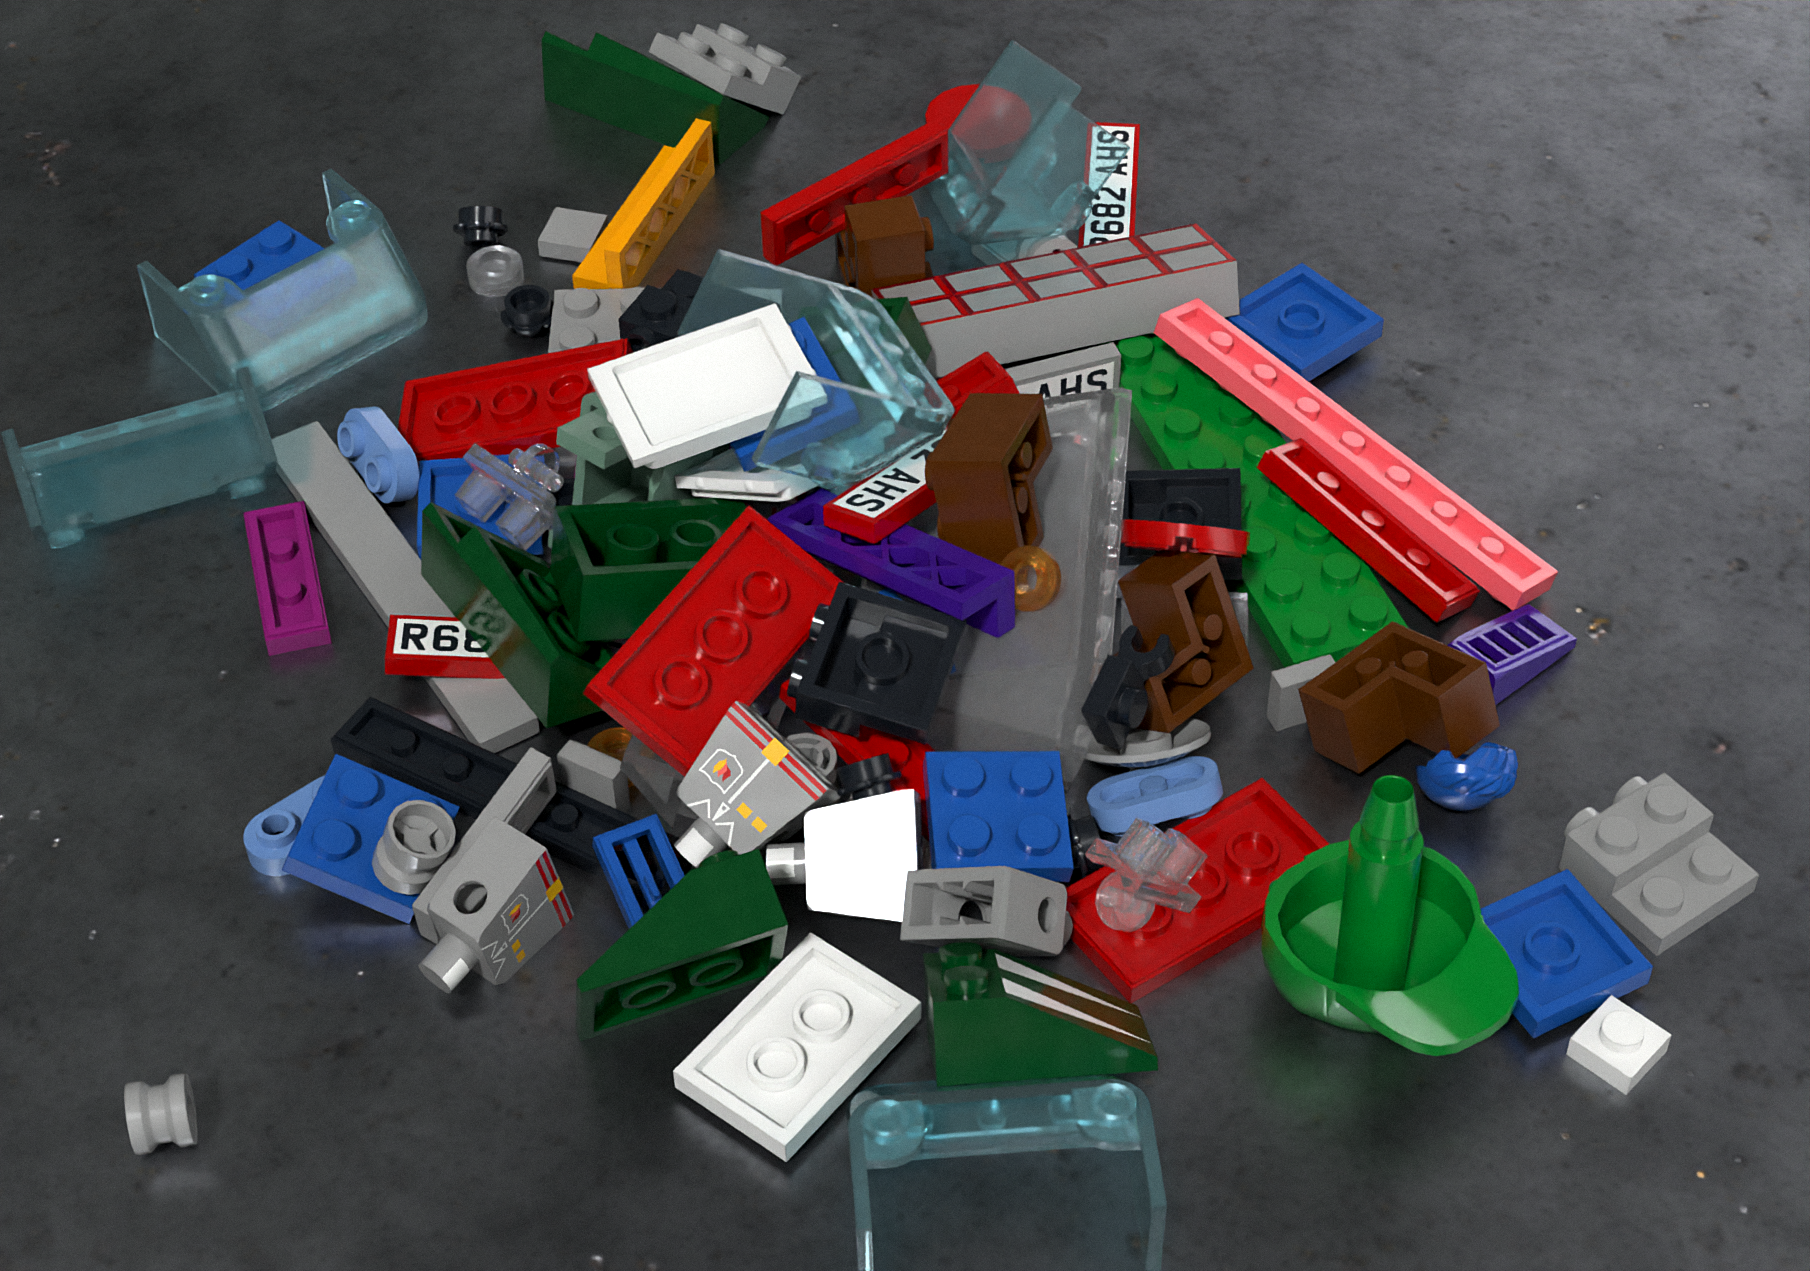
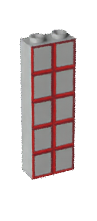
(1068, 297)

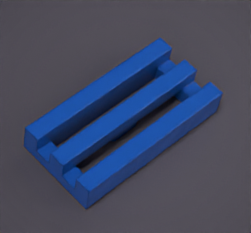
(615, 875)

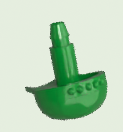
(1388, 936)

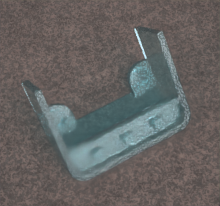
(1023, 156)
(302, 319)
(821, 425)
(144, 464)
(923, 1121)

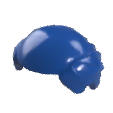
(1470, 779)

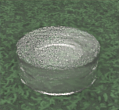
(495, 271)

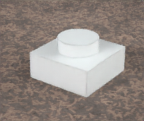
(1618, 1044)

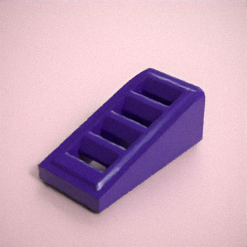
(1526, 663)

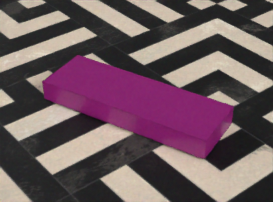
(286, 578)

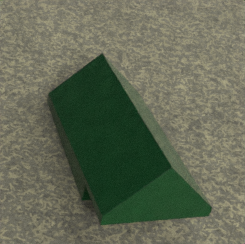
(641, 94)
(512, 613)

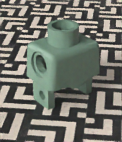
(605, 470)

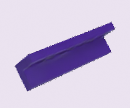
(911, 565)

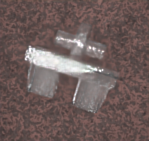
(522, 487)
(1149, 871)

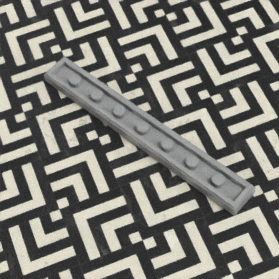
(391, 577)

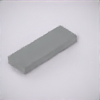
(516, 803)

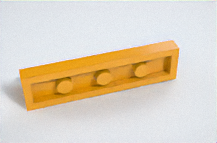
(650, 213)

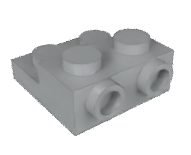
(730, 65)
(1655, 862)

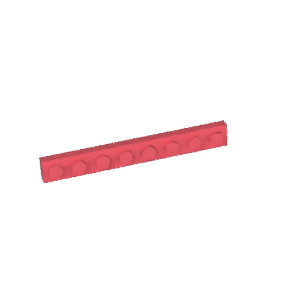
(1391, 478)

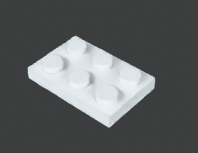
(797, 1046)

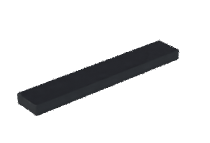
(471, 776)

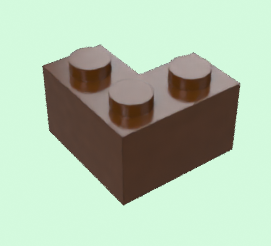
(883, 244)
(987, 474)
(1190, 603)
(1395, 691)

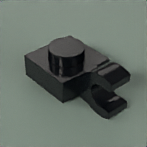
(1118, 693)

